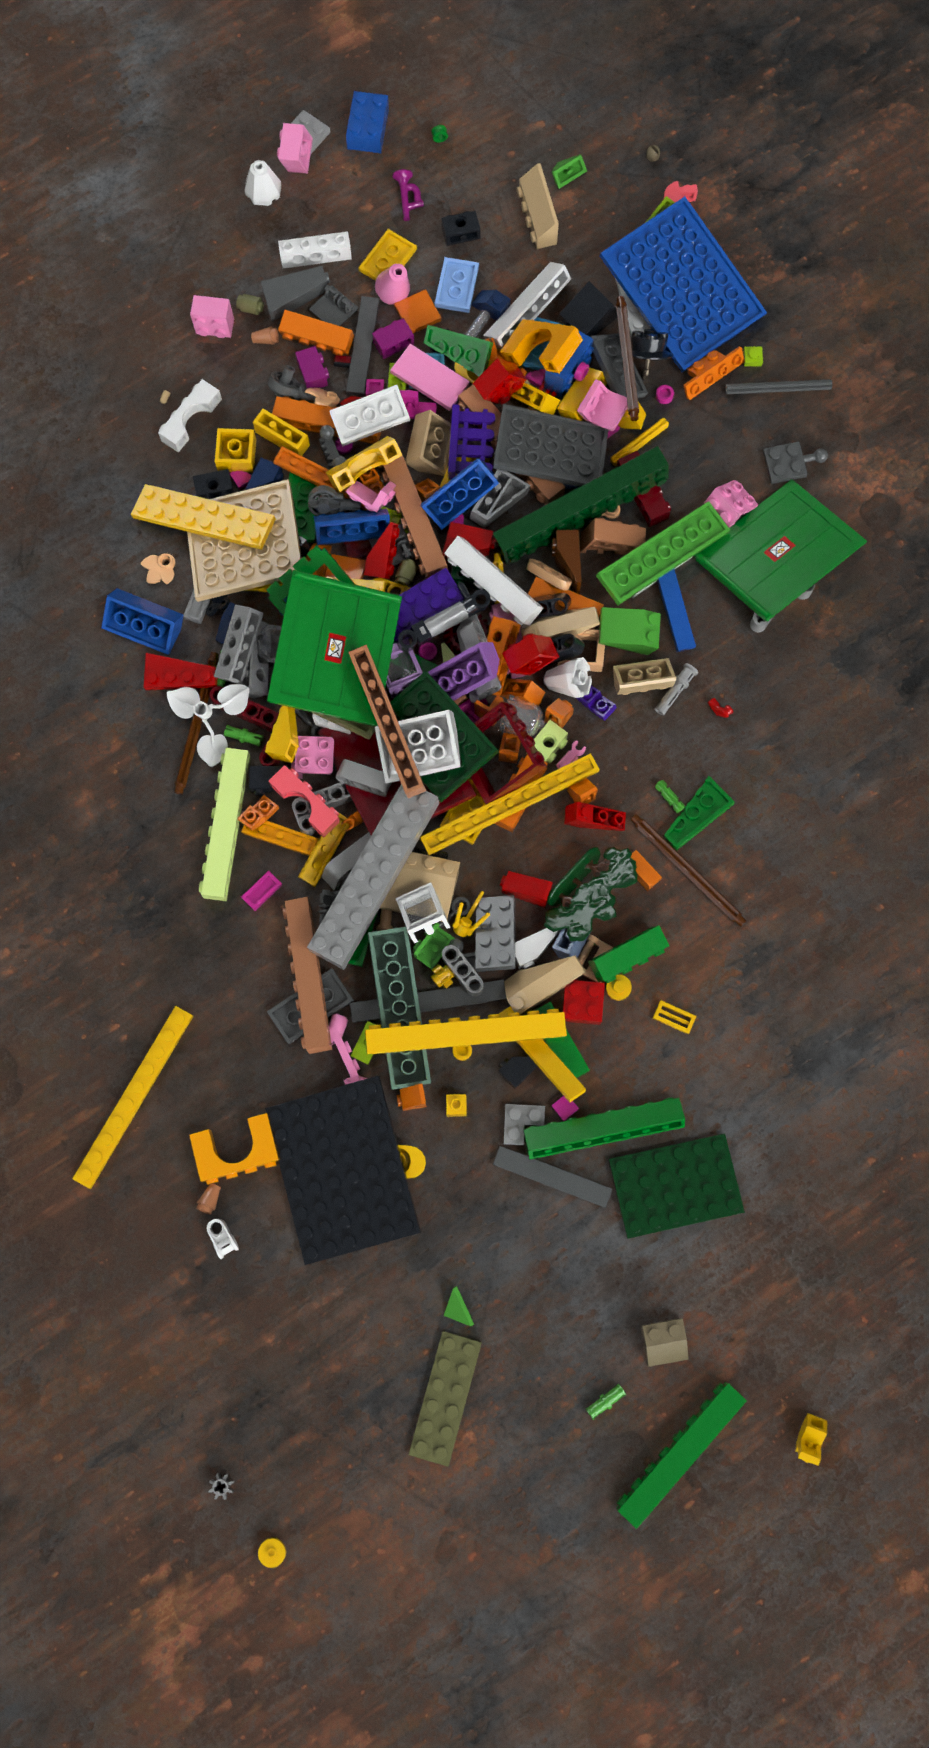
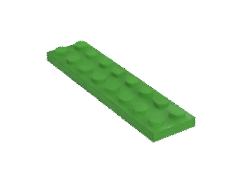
(662, 553)

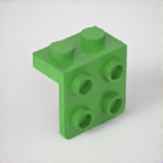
(430, 949)

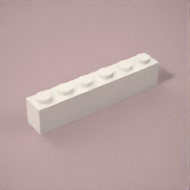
(530, 302)
(493, 580)

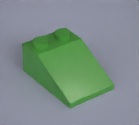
(630, 629)

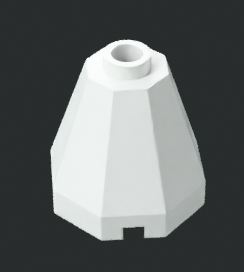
(262, 184)
(570, 678)

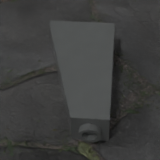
(293, 290)

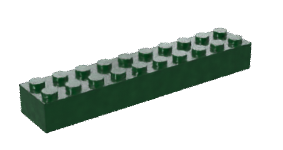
(582, 505)

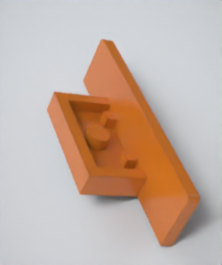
(710, 370)

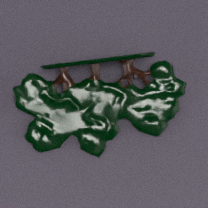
(590, 898)

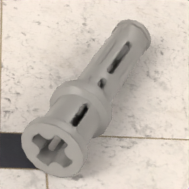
(681, 683)

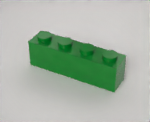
(629, 953)
(566, 1049)

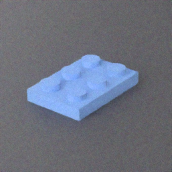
(456, 285)

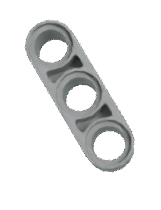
(362, 777)
(459, 961)

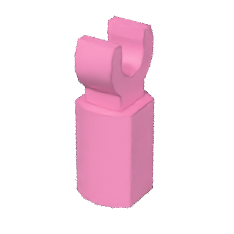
(571, 756)

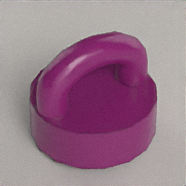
(344, 450)

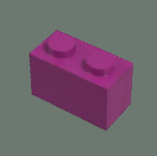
(393, 338)
(311, 368)

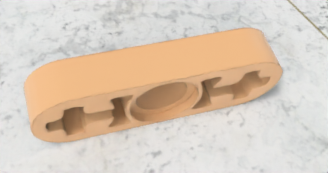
(549, 574)

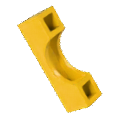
(375, 455)

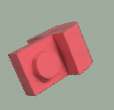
(675, 192)

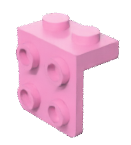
(603, 406)
(369, 498)
(731, 502)
(314, 755)

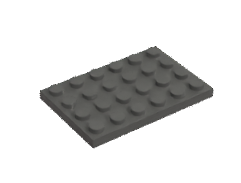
(549, 446)

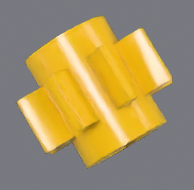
(442, 976)

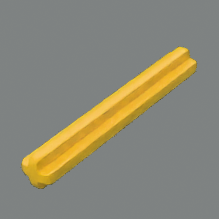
(641, 440)

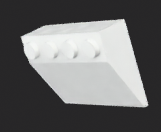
(430, 741)

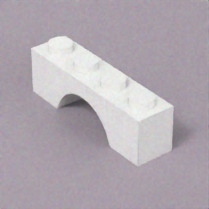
(201, 399)

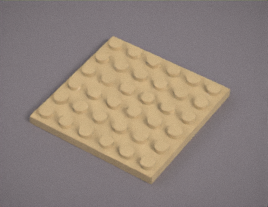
(229, 567)

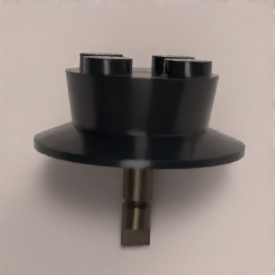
(650, 347)

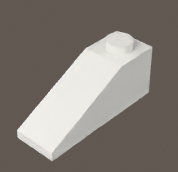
(532, 947)

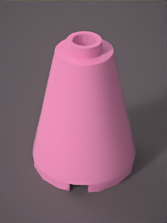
(393, 284)

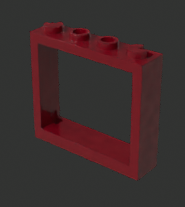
(481, 780)

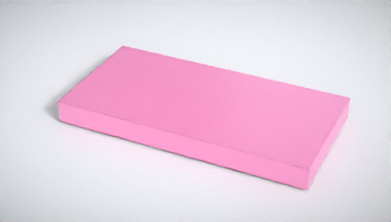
(429, 377)

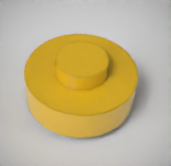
(619, 988)
(272, 1552)

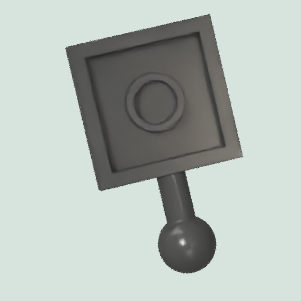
(788, 462)

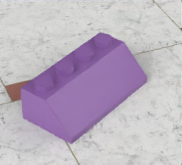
(467, 670)

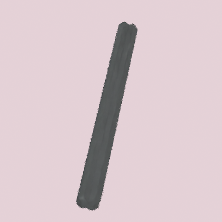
(785, 386)

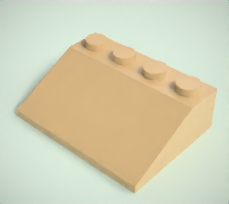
(419, 871)

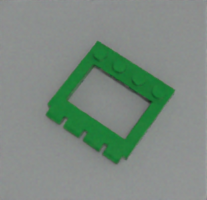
(318, 558)

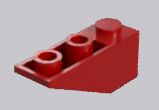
(381, 556)
(594, 817)

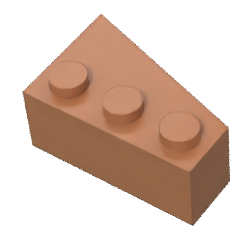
(611, 536)

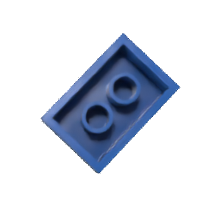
(367, 122)
(563, 381)

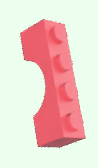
(288, 784)

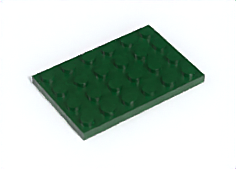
(475, 750)
(676, 1186)

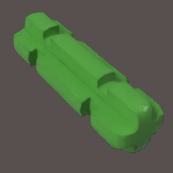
(670, 796)

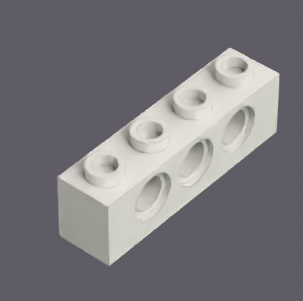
(315, 250)

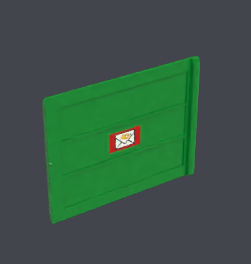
(780, 550)
(317, 632)

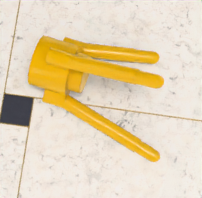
(463, 926)

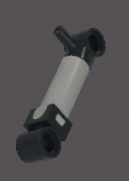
(425, 630)

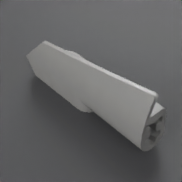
(470, 634)

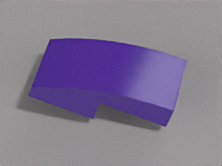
(598, 704)

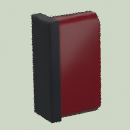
(342, 361)

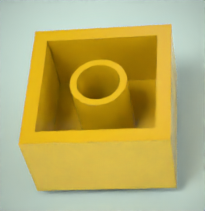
(235, 450)

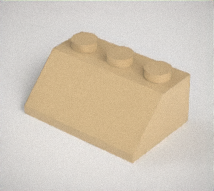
(429, 444)
(643, 676)

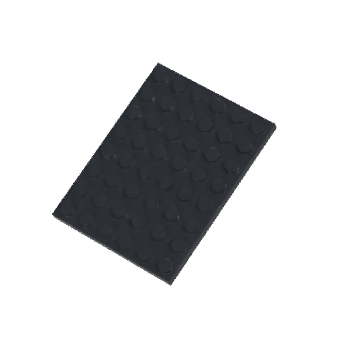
(342, 1170)

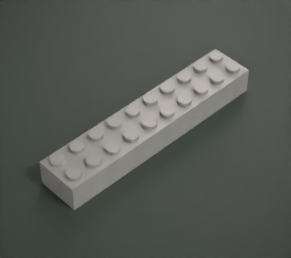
(372, 877)

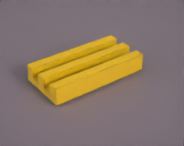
(670, 1023)

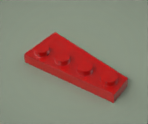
(172, 673)

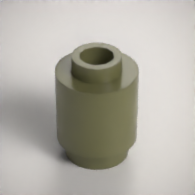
(250, 304)
(406, 572)

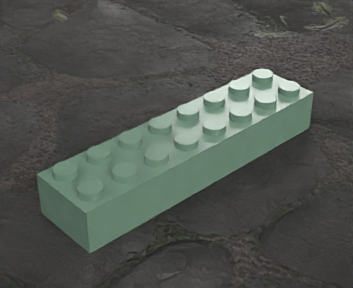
(398, 1002)

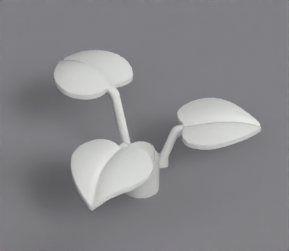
(186, 703)

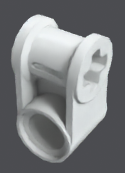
(223, 1238)

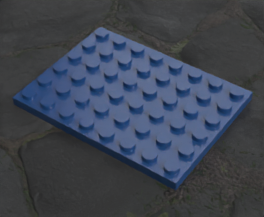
(683, 283)

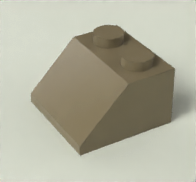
(665, 1342)

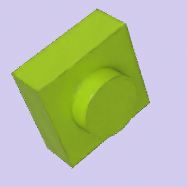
(753, 356)

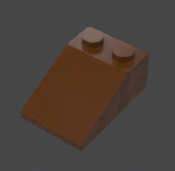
(567, 556)

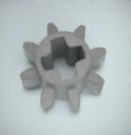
(224, 1480)

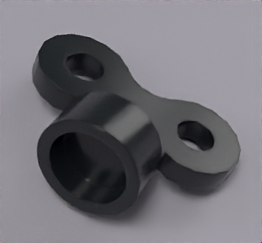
(218, 603)

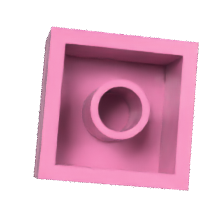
(295, 148)
(212, 316)

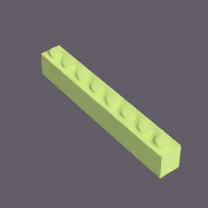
(225, 824)

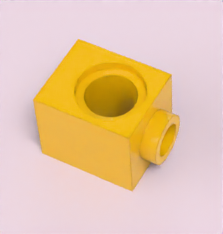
(456, 1105)

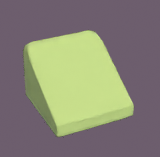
(446, 653)

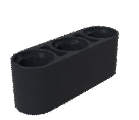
(551, 602)
(567, 647)

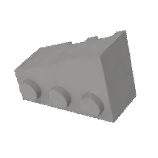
(499, 499)

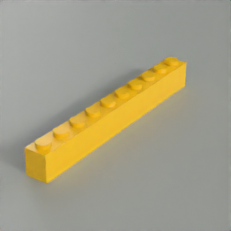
(465, 1033)

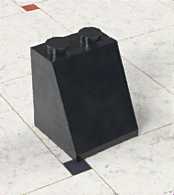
(589, 311)

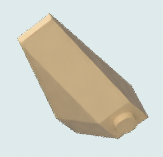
(570, 622)
(536, 984)

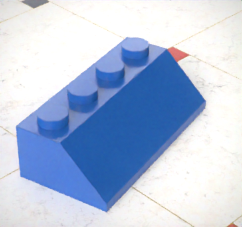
(460, 493)
(350, 526)
(141, 621)

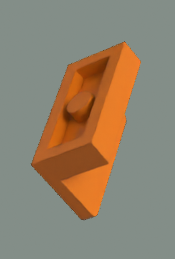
(481, 709)
(646, 874)

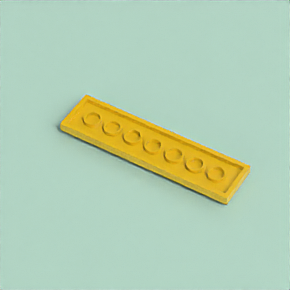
(203, 516)

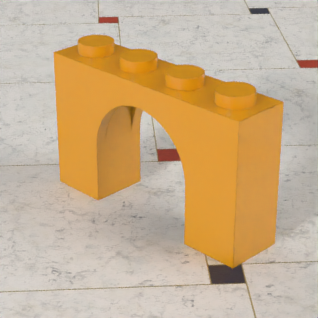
(531, 333)
(212, 1167)

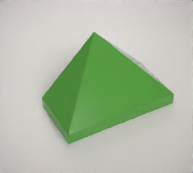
(568, 170)
(457, 1309)

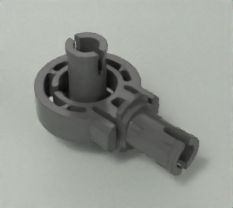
(288, 385)
(329, 501)

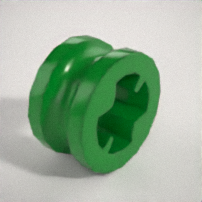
(439, 133)

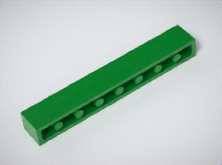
(604, 1128)
(680, 1455)

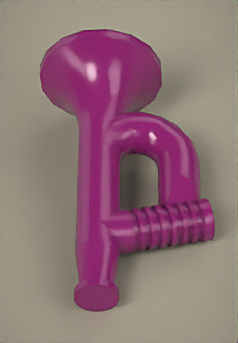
(403, 177)

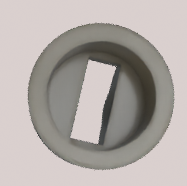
(651, 153)

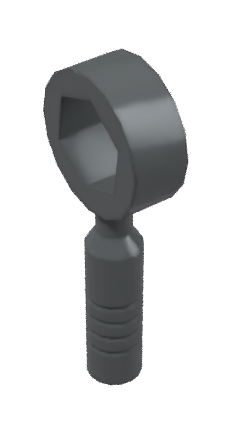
(301, 713)
(454, 912)

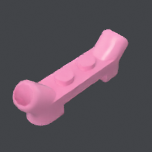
(337, 1027)

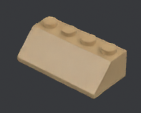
(538, 208)

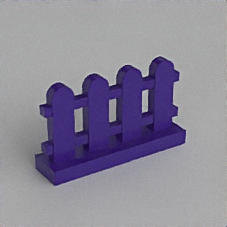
(469, 434)

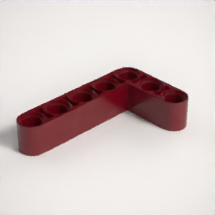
(257, 719)

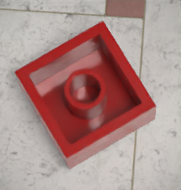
(499, 381)
(530, 654)
(583, 1002)

